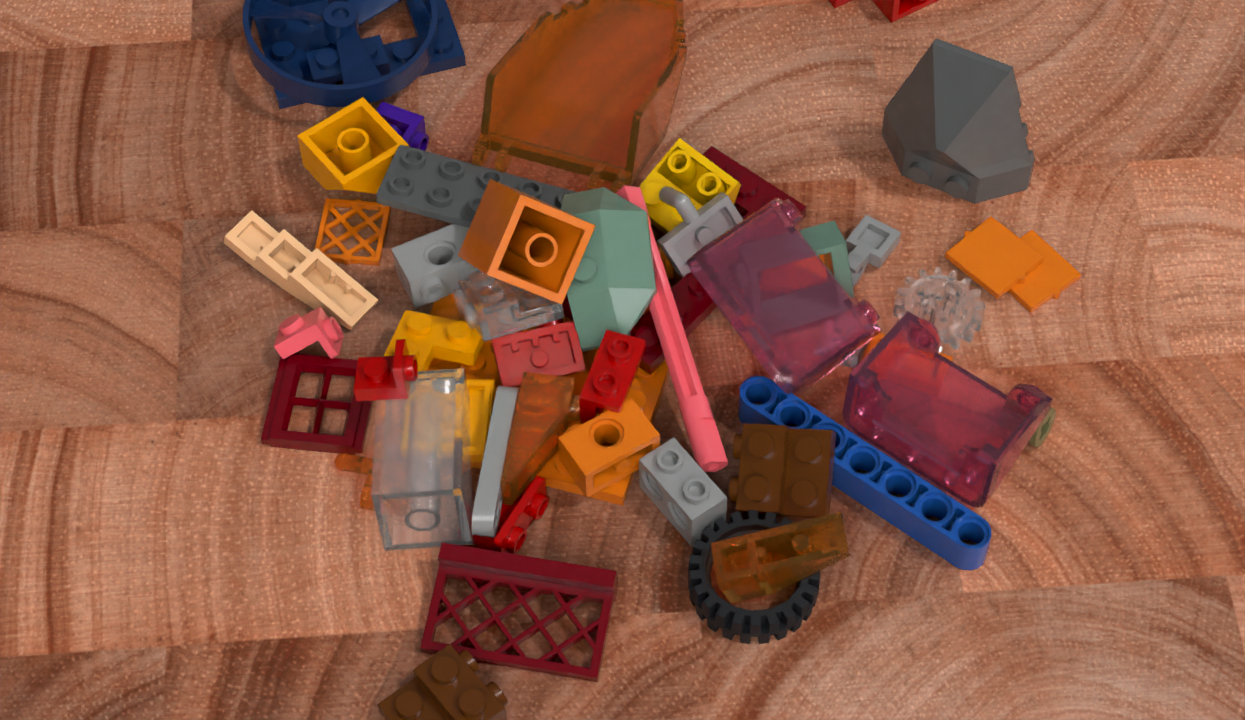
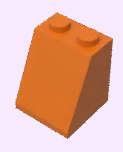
(525, 241)

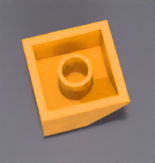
(350, 149)

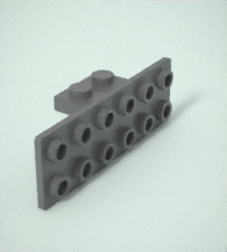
(449, 187)

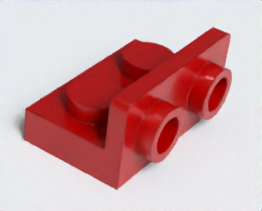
(545, 350)
(610, 375)
(516, 519)

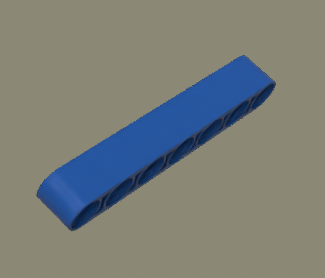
(884, 477)

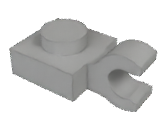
(871, 244)

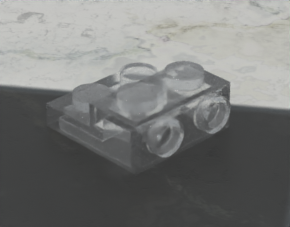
(501, 308)

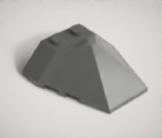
(960, 126)

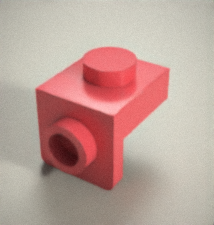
(303, 331)

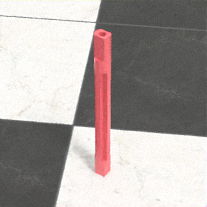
(692, 400)

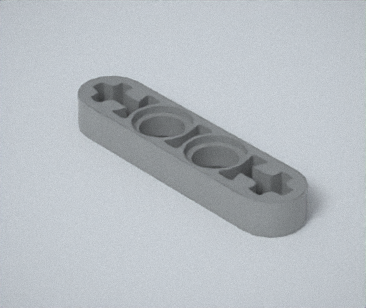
(489, 491)

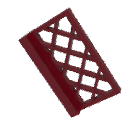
(526, 574)

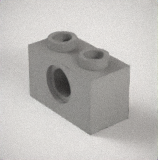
(431, 264)

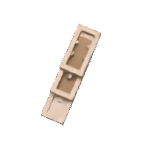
(299, 271)

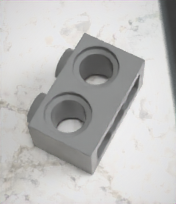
(681, 490)

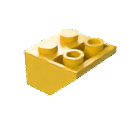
(690, 174)

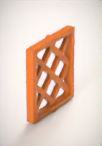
(357, 207)

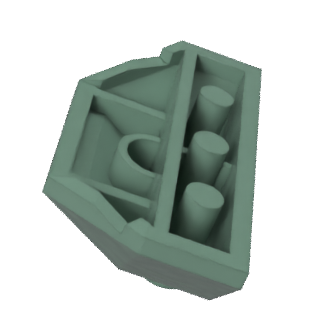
(616, 269)

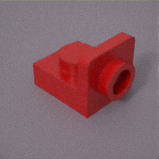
(386, 375)

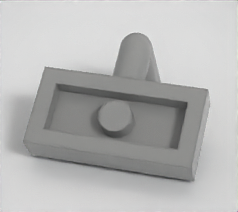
(698, 227)

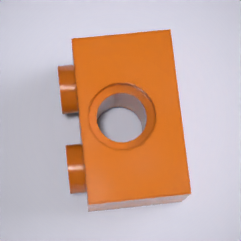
(599, 466)

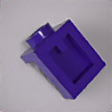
(406, 124)

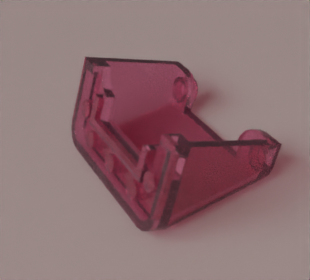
(783, 297)
(939, 414)

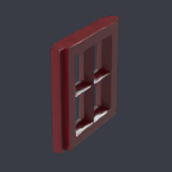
(284, 399)

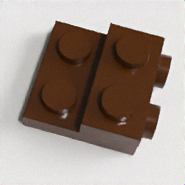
(783, 470)
(446, 690)

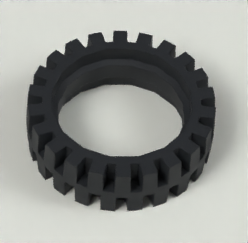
(735, 619)

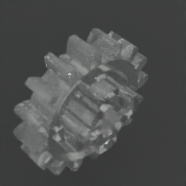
(944, 303)

